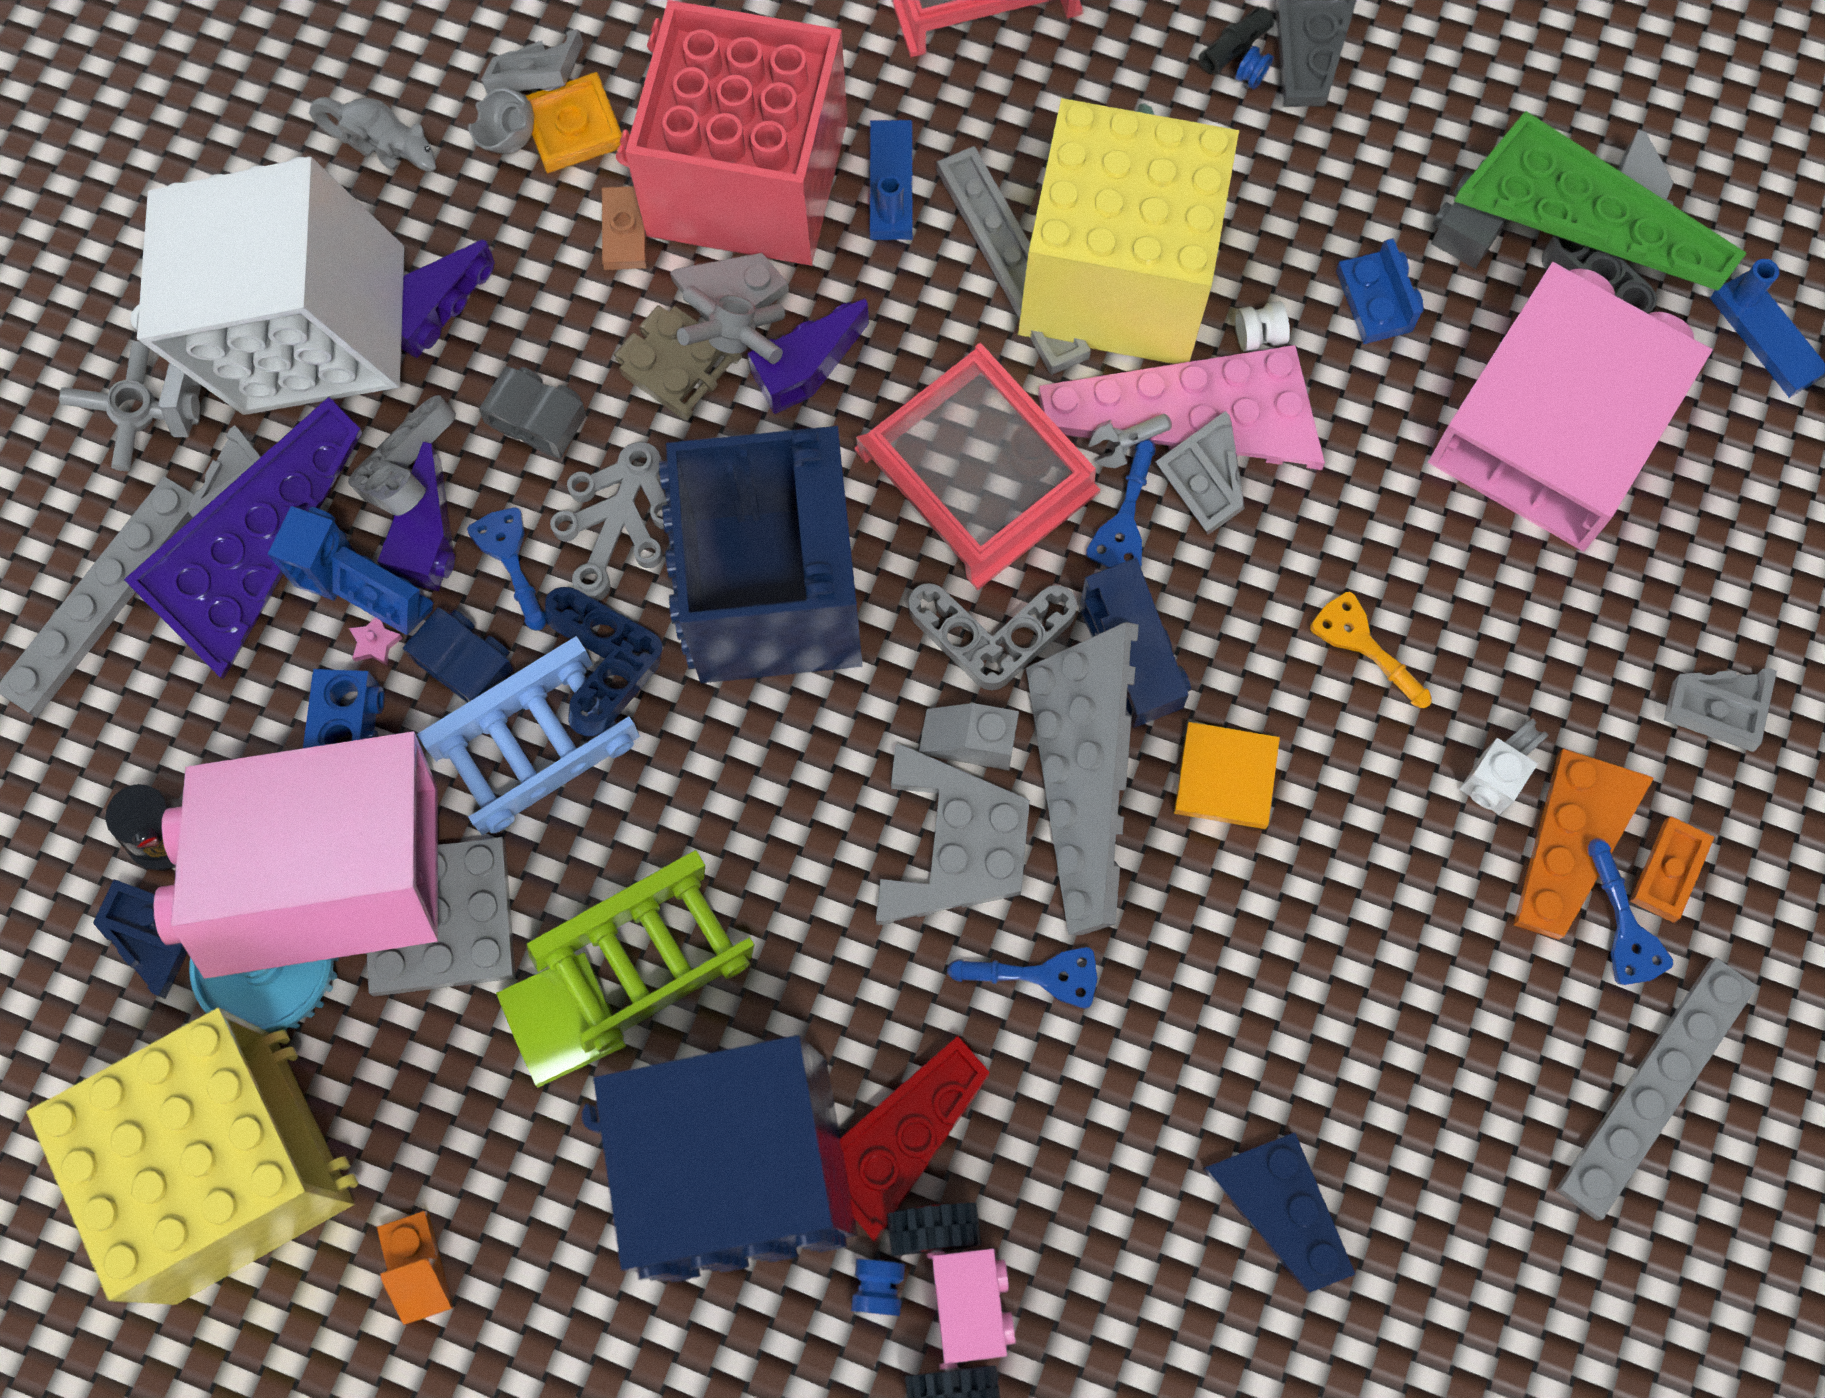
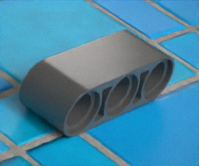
(1624, 280)

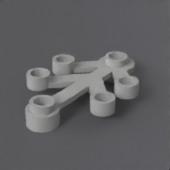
(616, 513)

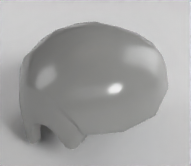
(503, 121)

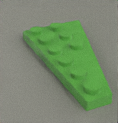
(1573, 194)

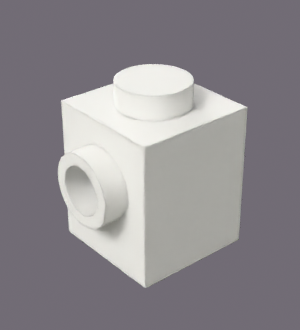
(1498, 776)

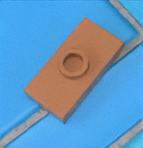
(622, 230)

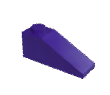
(421, 539)

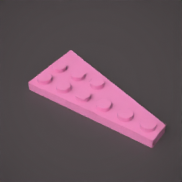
(1257, 389)

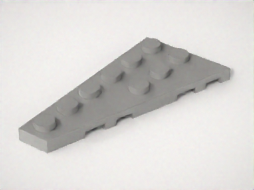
(1084, 764)

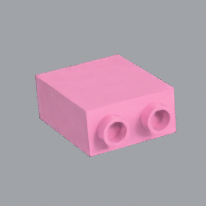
(1571, 405)
(302, 856)

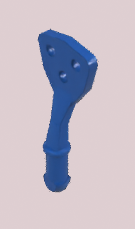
(1124, 521)
(507, 553)
(1628, 930)
(1043, 975)

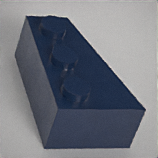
(1121, 597)

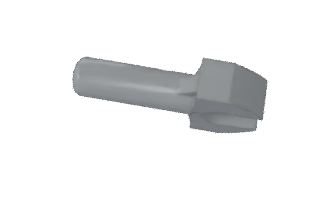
(1126, 438)

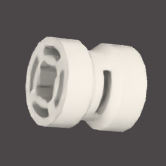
(1262, 326)

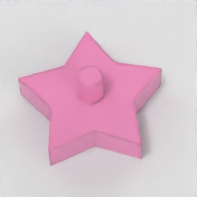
(374, 641)

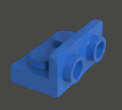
(1381, 293)
(378, 591)

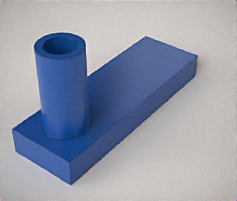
(891, 180)
(1768, 328)

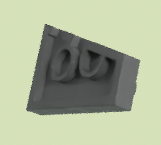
(1310, 47)

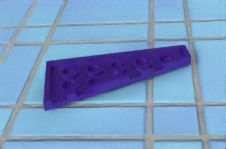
(217, 567)

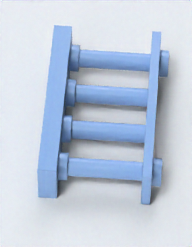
(490, 714)

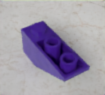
(440, 292)
(808, 355)

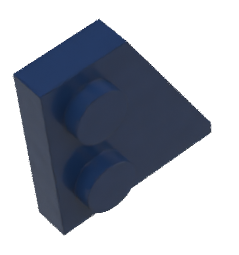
(130, 925)

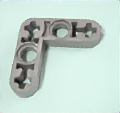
(383, 474)
(984, 645)

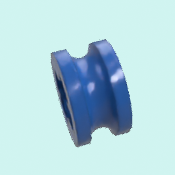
(1254, 67)

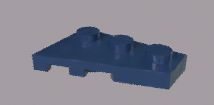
(1285, 1206)

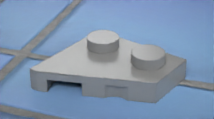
(1207, 473)

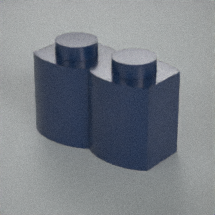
(457, 656)

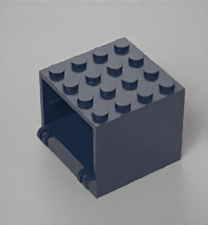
(760, 554)
(723, 1160)

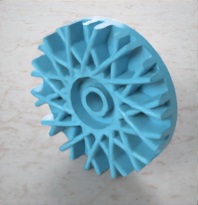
(269, 996)

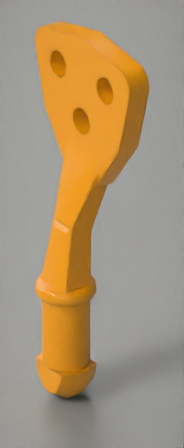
(1361, 641)

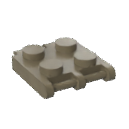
(668, 368)

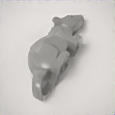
(371, 127)

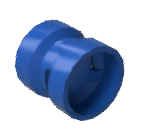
(878, 1287)

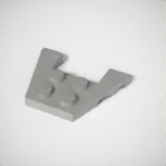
(975, 841)

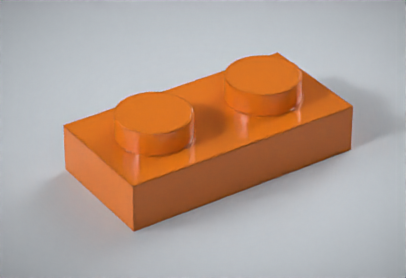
(1672, 869)

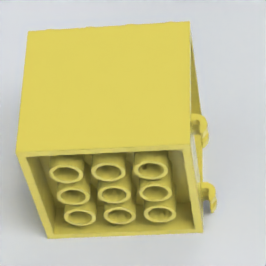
(1127, 231)
(190, 1159)

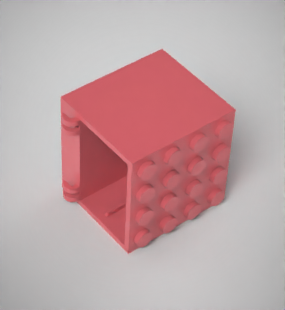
(737, 131)

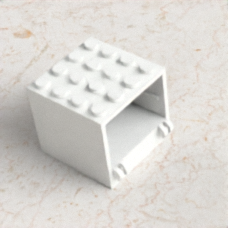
(271, 287)

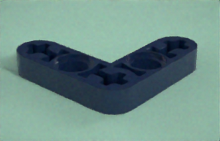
(616, 653)

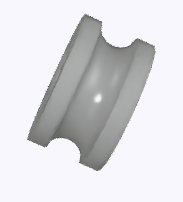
(1527, 738)

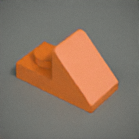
(414, 1268)

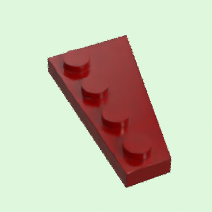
(905, 1132)

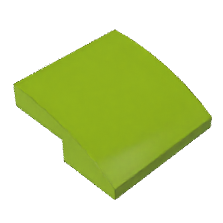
(550, 1023)

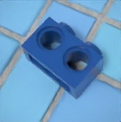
(306, 549)
(329, 721)

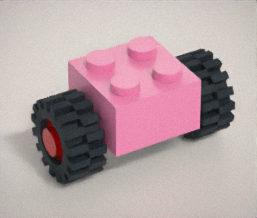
(965, 1294)

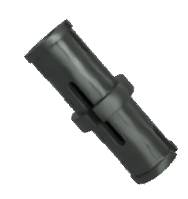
(1236, 40)

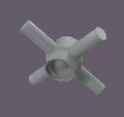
(731, 324)
(122, 391)

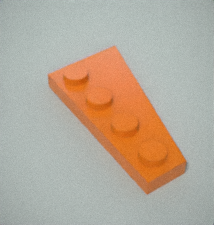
(1582, 804)

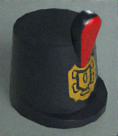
(136, 823)

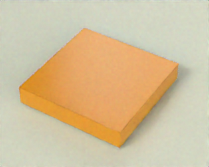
(573, 123)
(1227, 775)

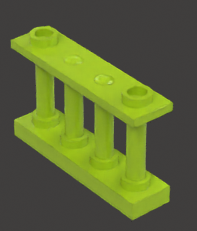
(599, 927)

